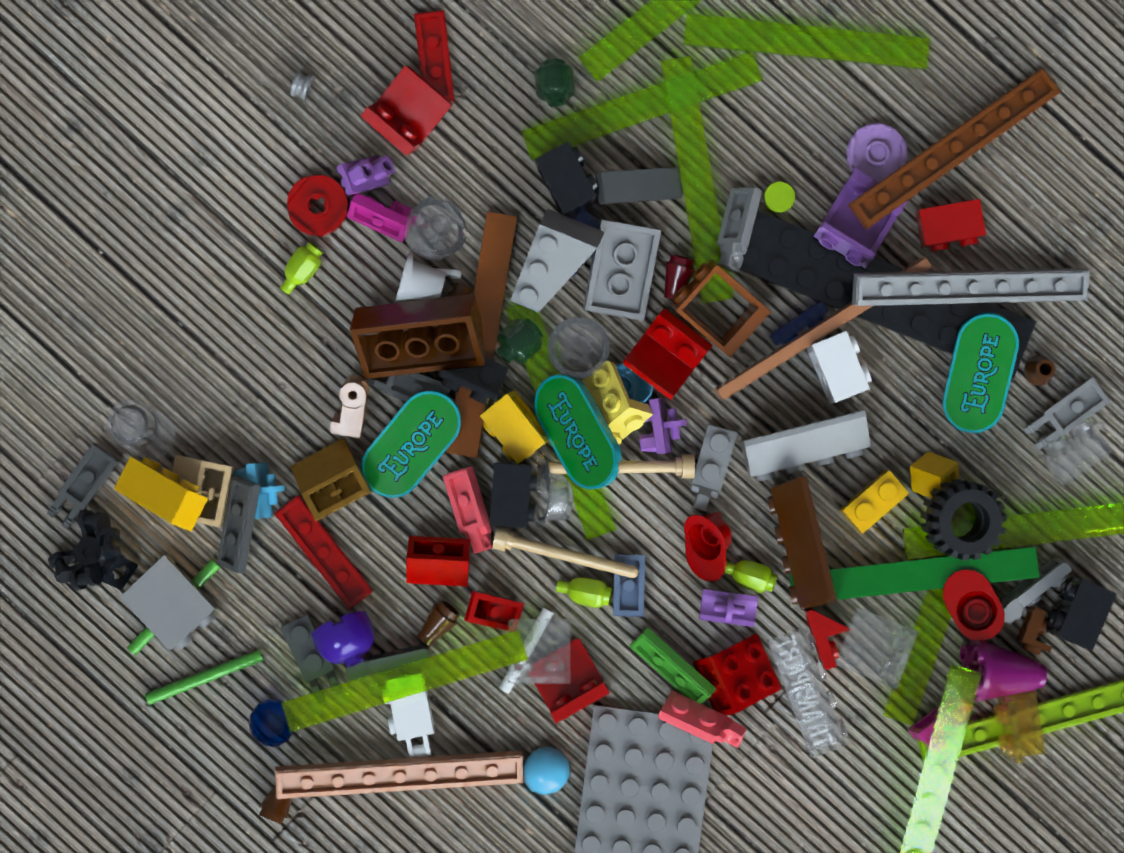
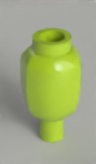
(302, 266)
(752, 575)
(586, 591)

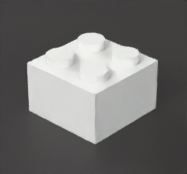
(839, 367)

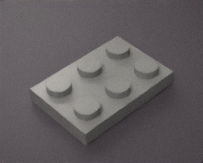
(622, 270)

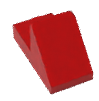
(492, 610)
(820, 629)

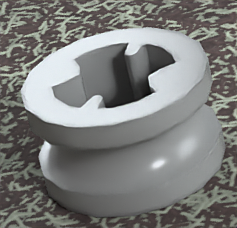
(302, 85)

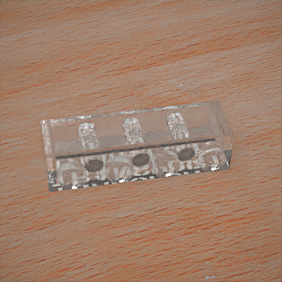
(806, 692)

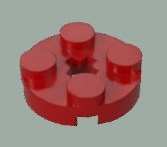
(315, 188)

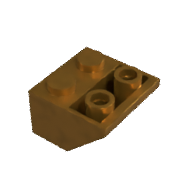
(330, 479)

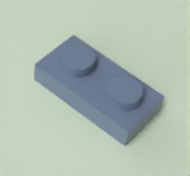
(627, 591)

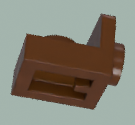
(1032, 626)

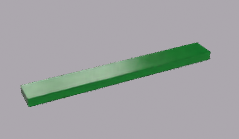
(930, 573)

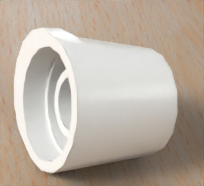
(422, 281)

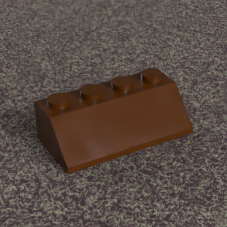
(418, 336)
(802, 543)

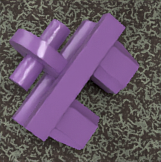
(365, 174)
(660, 439)
(728, 607)

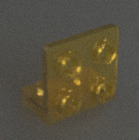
(1020, 726)

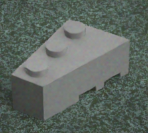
(554, 256)

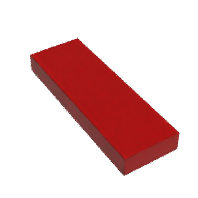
(434, 51)

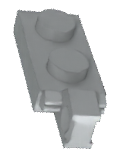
(738, 226)
(712, 464)

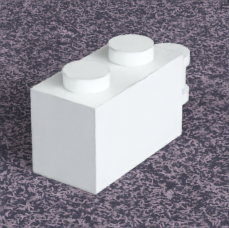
(412, 719)

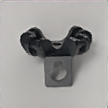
(94, 555)

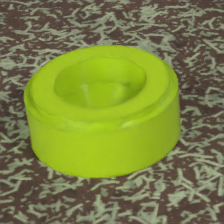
(779, 197)

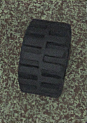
(986, 525)

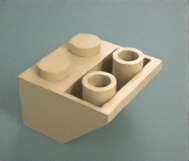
(213, 483)

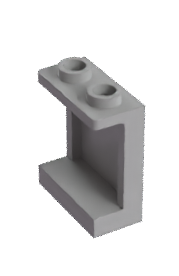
(169, 604)

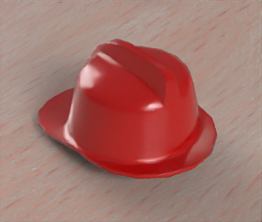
(706, 545)
(973, 605)

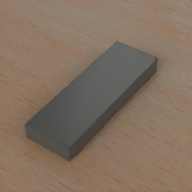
(638, 185)
(238, 524)

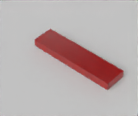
(324, 552)

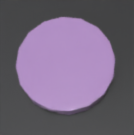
(876, 151)

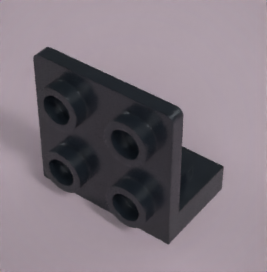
(479, 380)

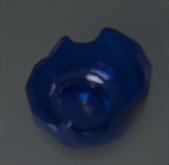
(269, 723)

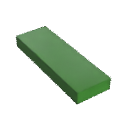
(672, 666)

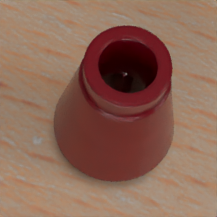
(678, 273)

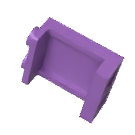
(845, 233)

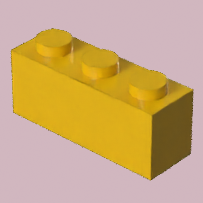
(161, 492)

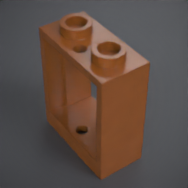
(741, 328)

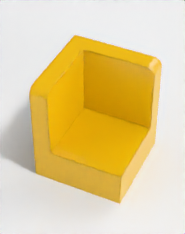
(930, 472)

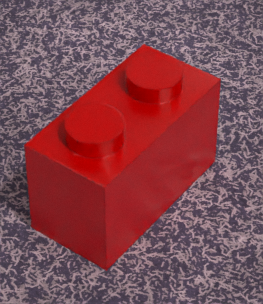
(950, 224)
(438, 561)

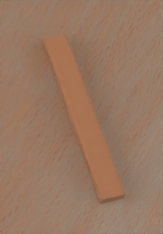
(801, 342)
(398, 774)

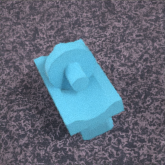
(268, 490)

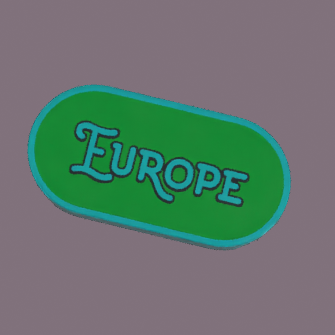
(980, 372)
(577, 431)
(411, 443)

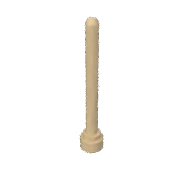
(681, 466)
(507, 539)

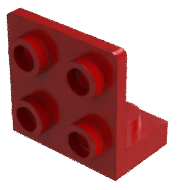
(407, 111)
(667, 354)
(739, 675)
(584, 686)

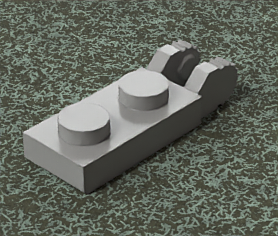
(1070, 411)
(1031, 590)

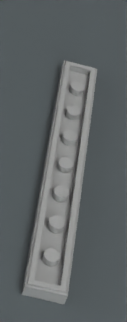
(970, 286)

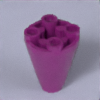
(1001, 670)

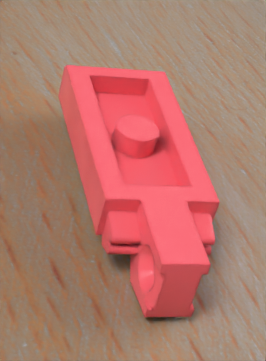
(469, 508)
(701, 720)

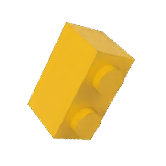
(514, 427)
(874, 501)

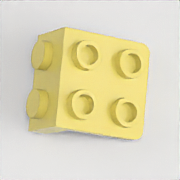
(611, 397)

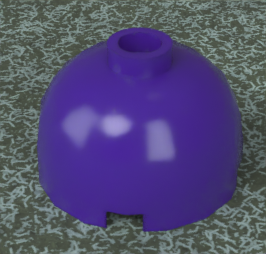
(346, 639)

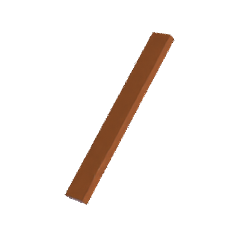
(954, 148)
(489, 293)

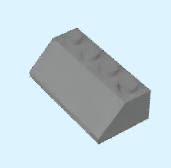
(806, 444)

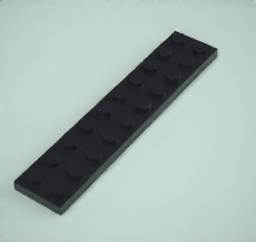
(802, 265)

